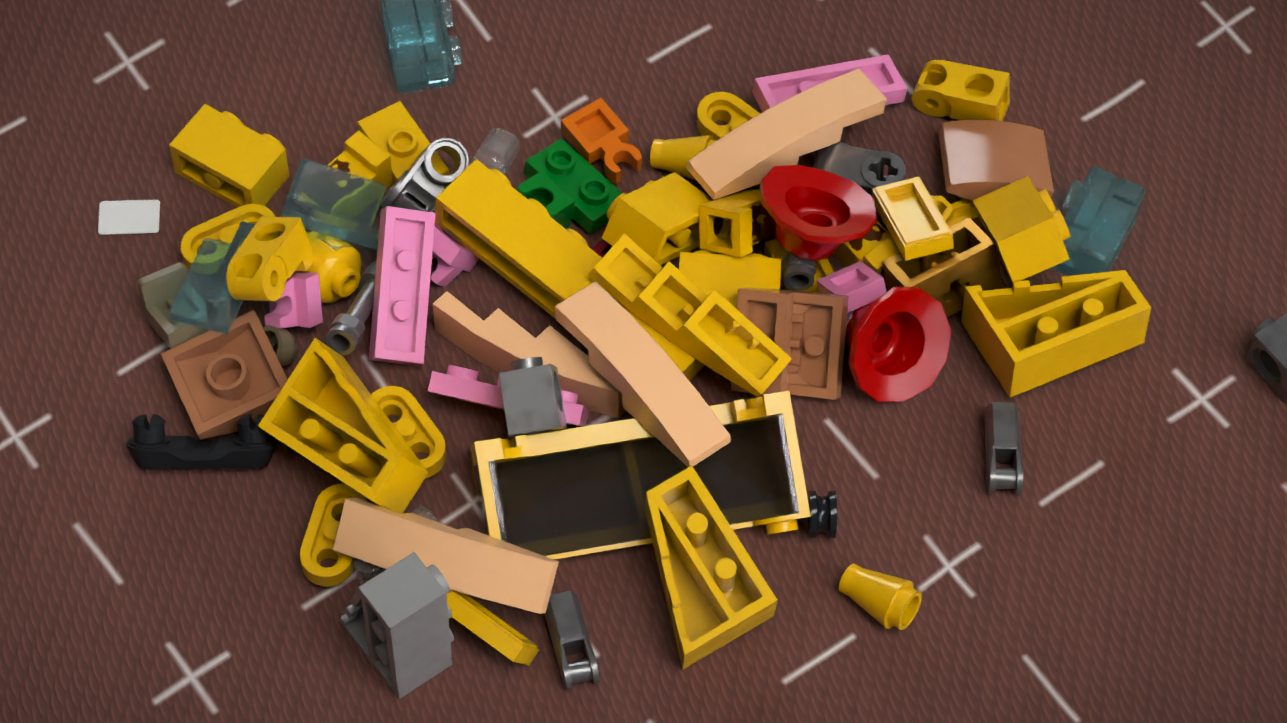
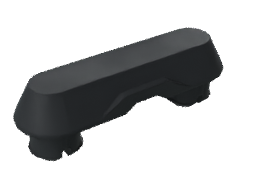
(155, 450)

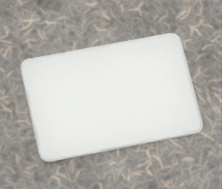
(129, 217)

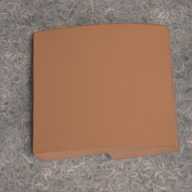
(990, 155)
(807, 329)

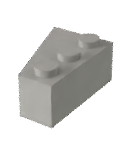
(403, 623)

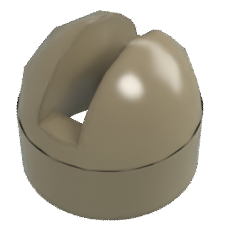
(282, 343)

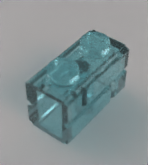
(420, 43)
(1099, 221)

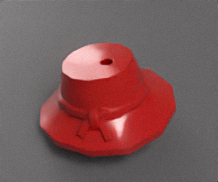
(815, 209)
(898, 344)

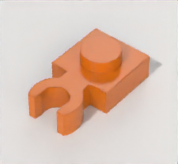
(600, 134)

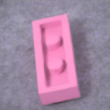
(879, 70)
(402, 286)
(463, 385)

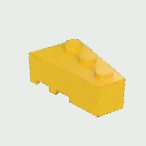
(1054, 328)
(342, 429)
(703, 568)

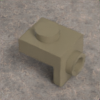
(157, 297)

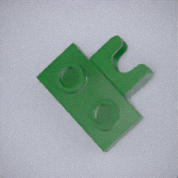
(568, 187)

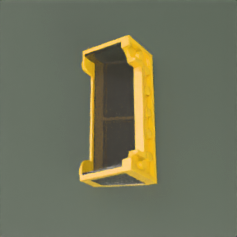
(589, 483)

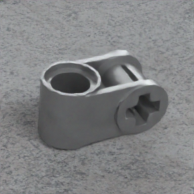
(861, 165)
(421, 183)

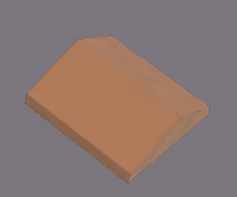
(226, 376)

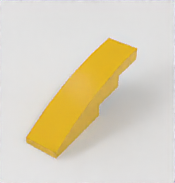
(689, 318)

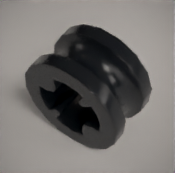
(823, 514)

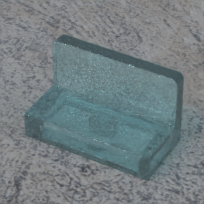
(335, 203)
(204, 293)

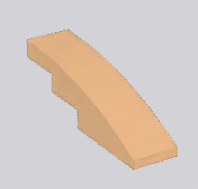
(786, 132)
(502, 340)
(644, 374)
(465, 557)

